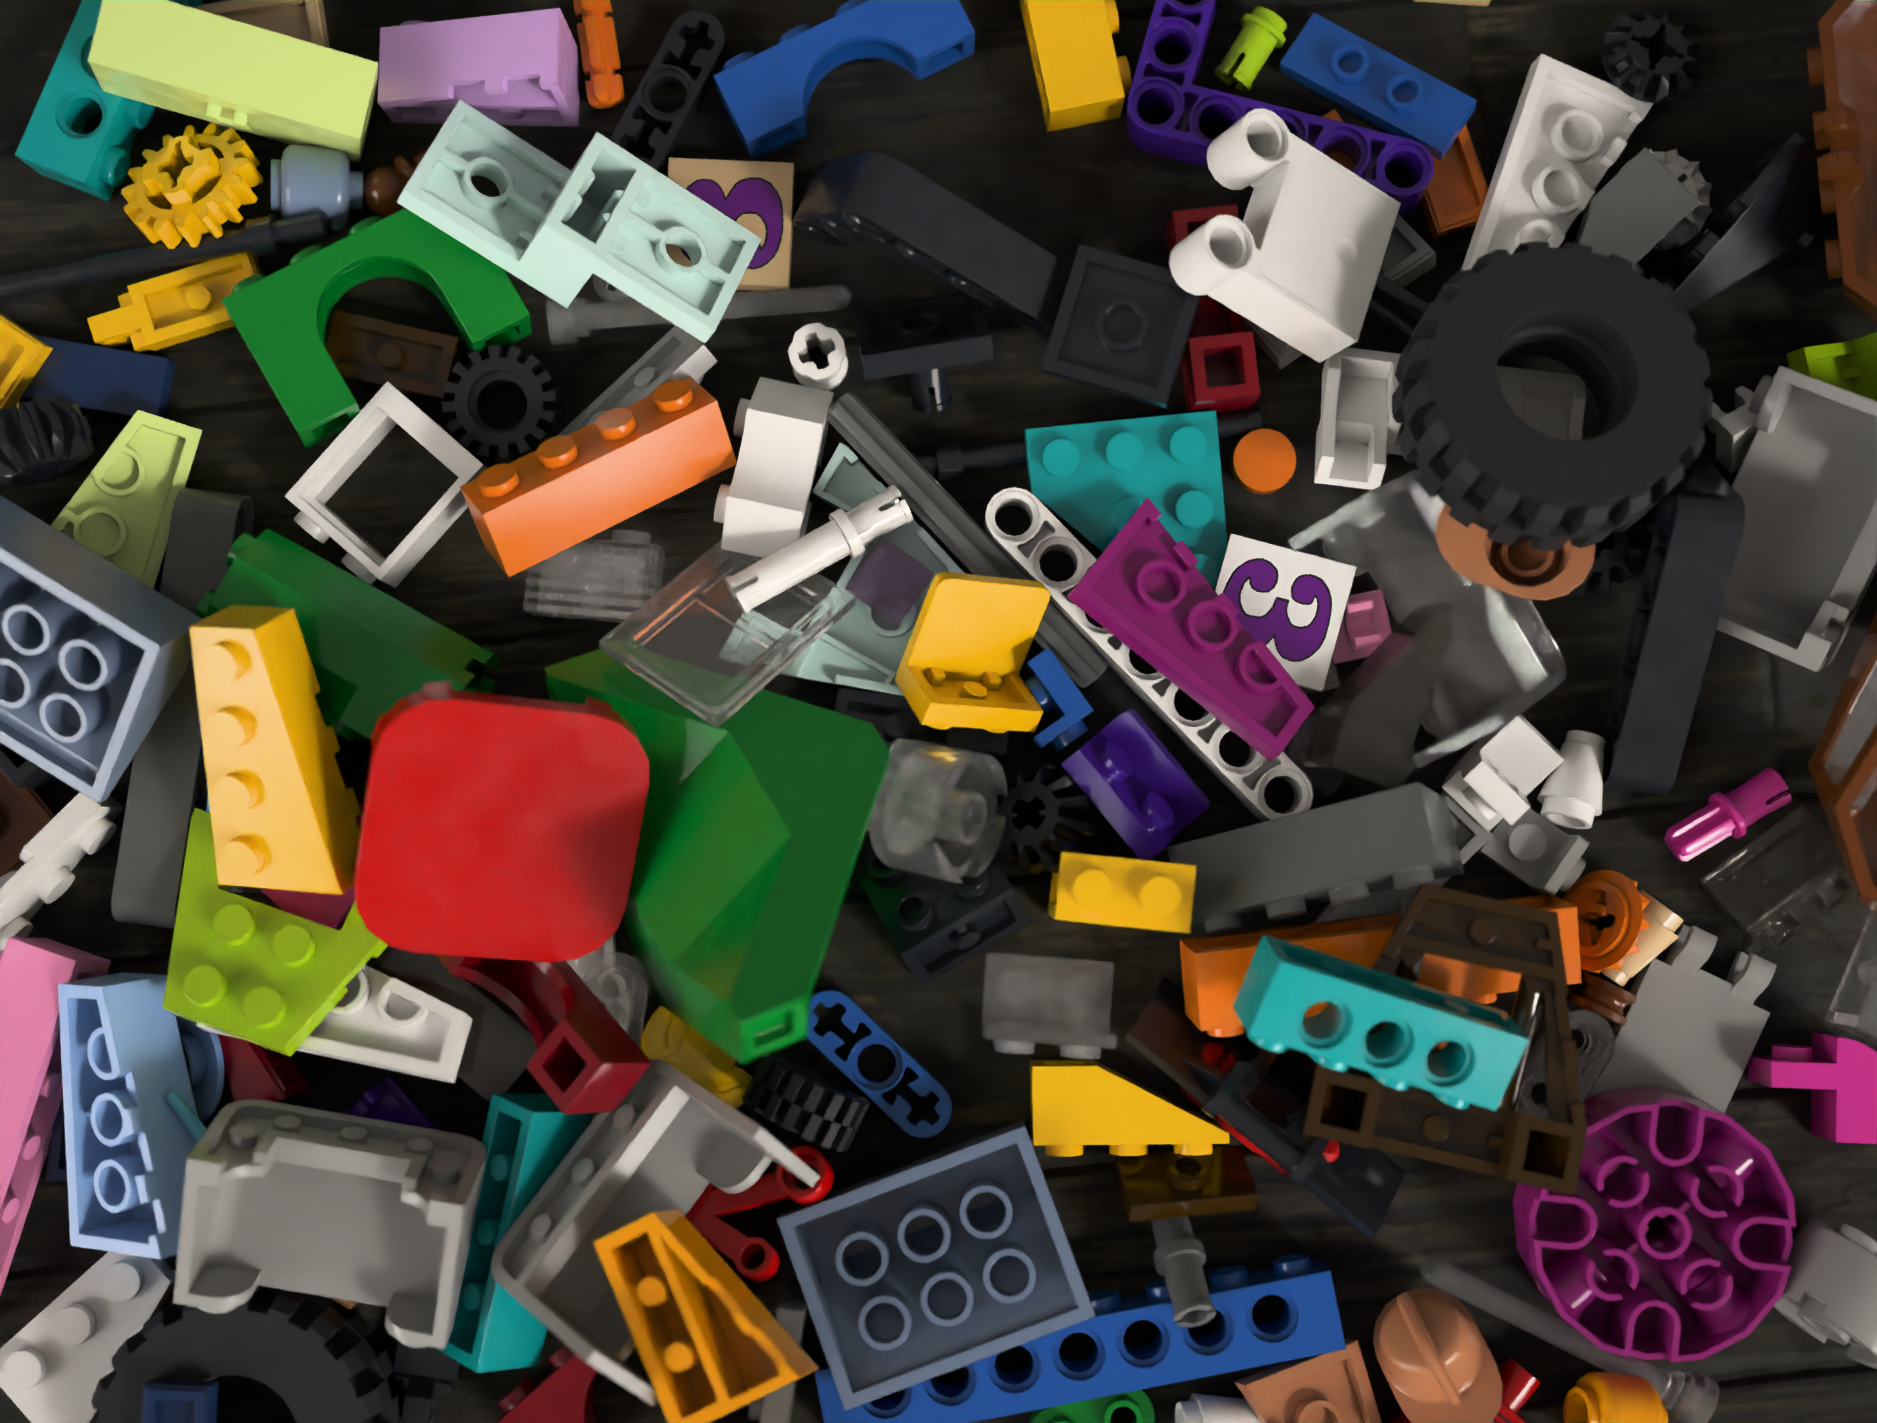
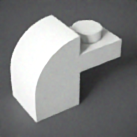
(1501, 772)

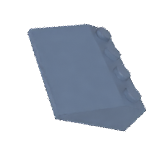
(80, 655)
(934, 1265)

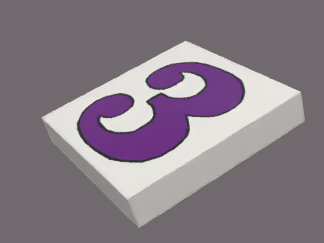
(1288, 603)

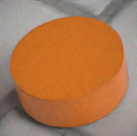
(1263, 461)

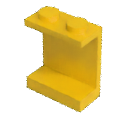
(1122, 892)

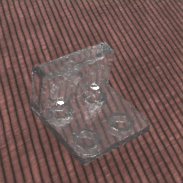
(1048, 1003)

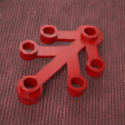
(766, 1190)

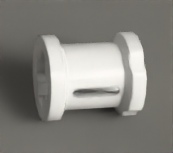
(830, 343)

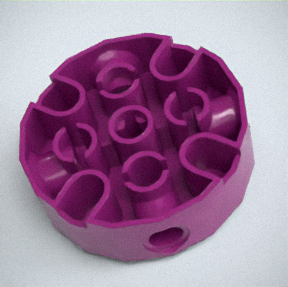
(1706, 1263)

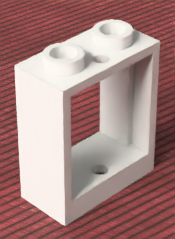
(344, 457)

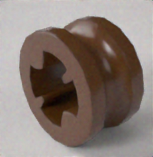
(1603, 999)

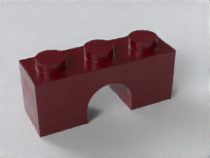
(1219, 353)

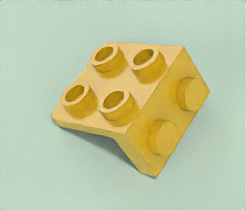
(970, 653)

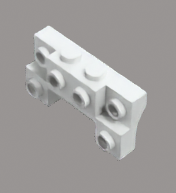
(1359, 424)

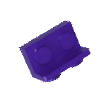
(1136, 784)

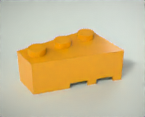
(695, 1320)

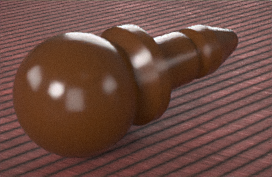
(386, 183)

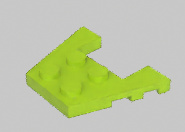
(252, 964)

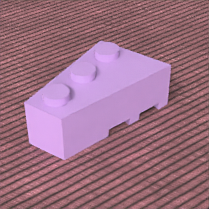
(503, 65)

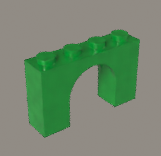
(287, 312)

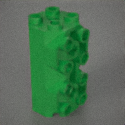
(358, 638)

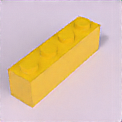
(1076, 60)

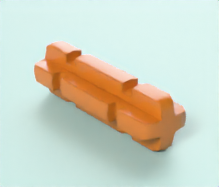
(599, 53)

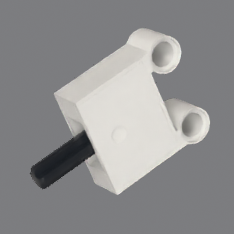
(1306, 246)

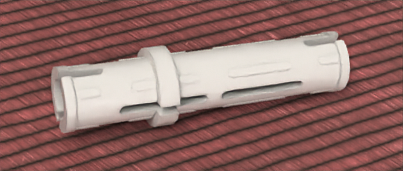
(820, 548)

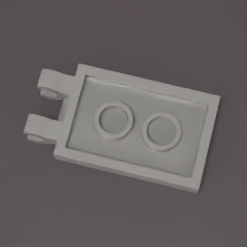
(1689, 1025)

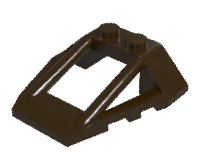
(1475, 1138)

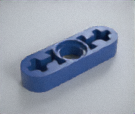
(921, 1084)

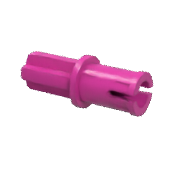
(1727, 815)

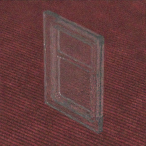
(710, 653)

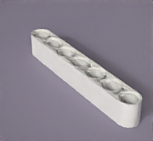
(1154, 689)

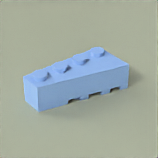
(119, 1129)

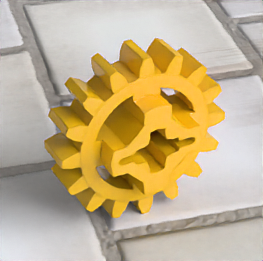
(192, 186)

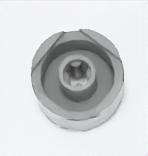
(1834, 1288)

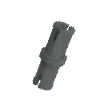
(1180, 1261)

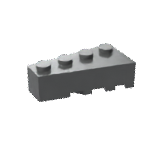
(1320, 857)

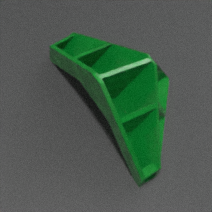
(737, 849)

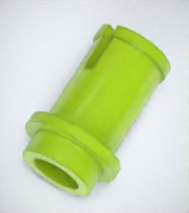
(1251, 48)

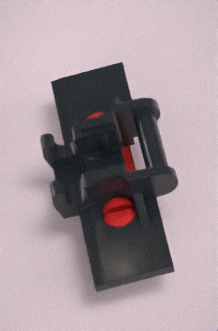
(1265, 1108)

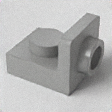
(1536, 853)

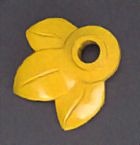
(694, 1056)

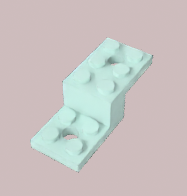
(566, 224)

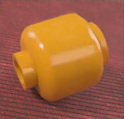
(1613, 1399)

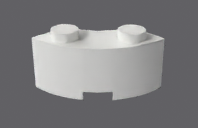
(775, 469)

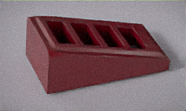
(259, 1071)

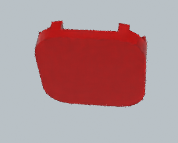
(499, 825)

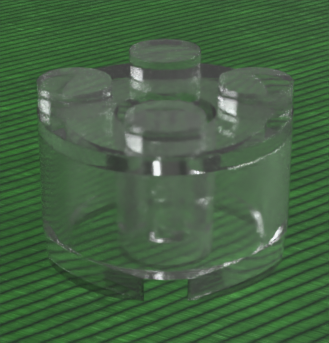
(938, 810)

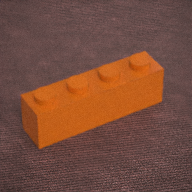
(599, 475)

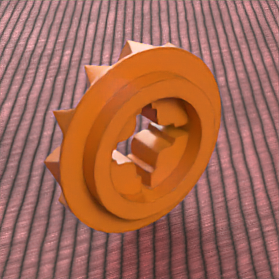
(1604, 894)

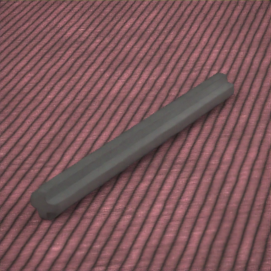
(956, 528)

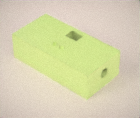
(234, 74)

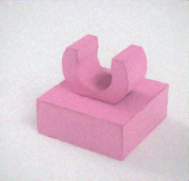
(1362, 627)

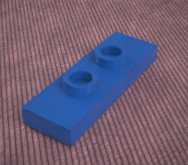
(1377, 85)

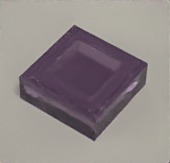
(889, 581)

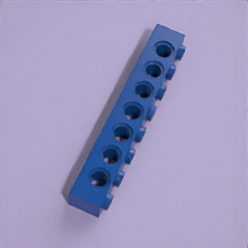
(1304, 1329)

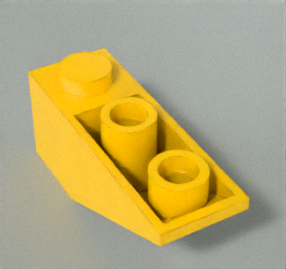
(1093, 1105)

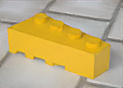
(270, 756)

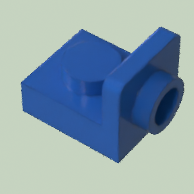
(1056, 690)

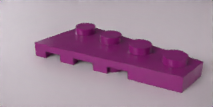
(1173, 619)

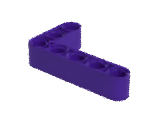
(1193, 106)

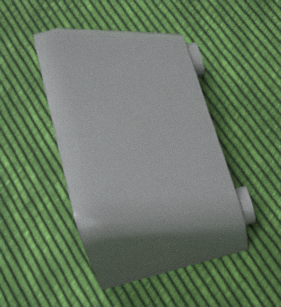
(1807, 519)
(329, 1213)

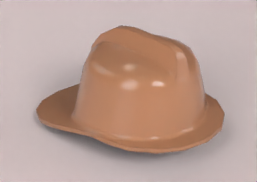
(1511, 568)
(1437, 1359)

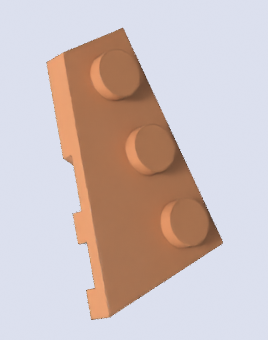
(1314, 1389)

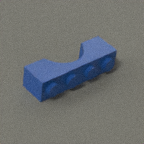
(772, 89)

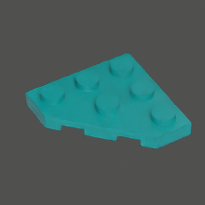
(1107, 469)

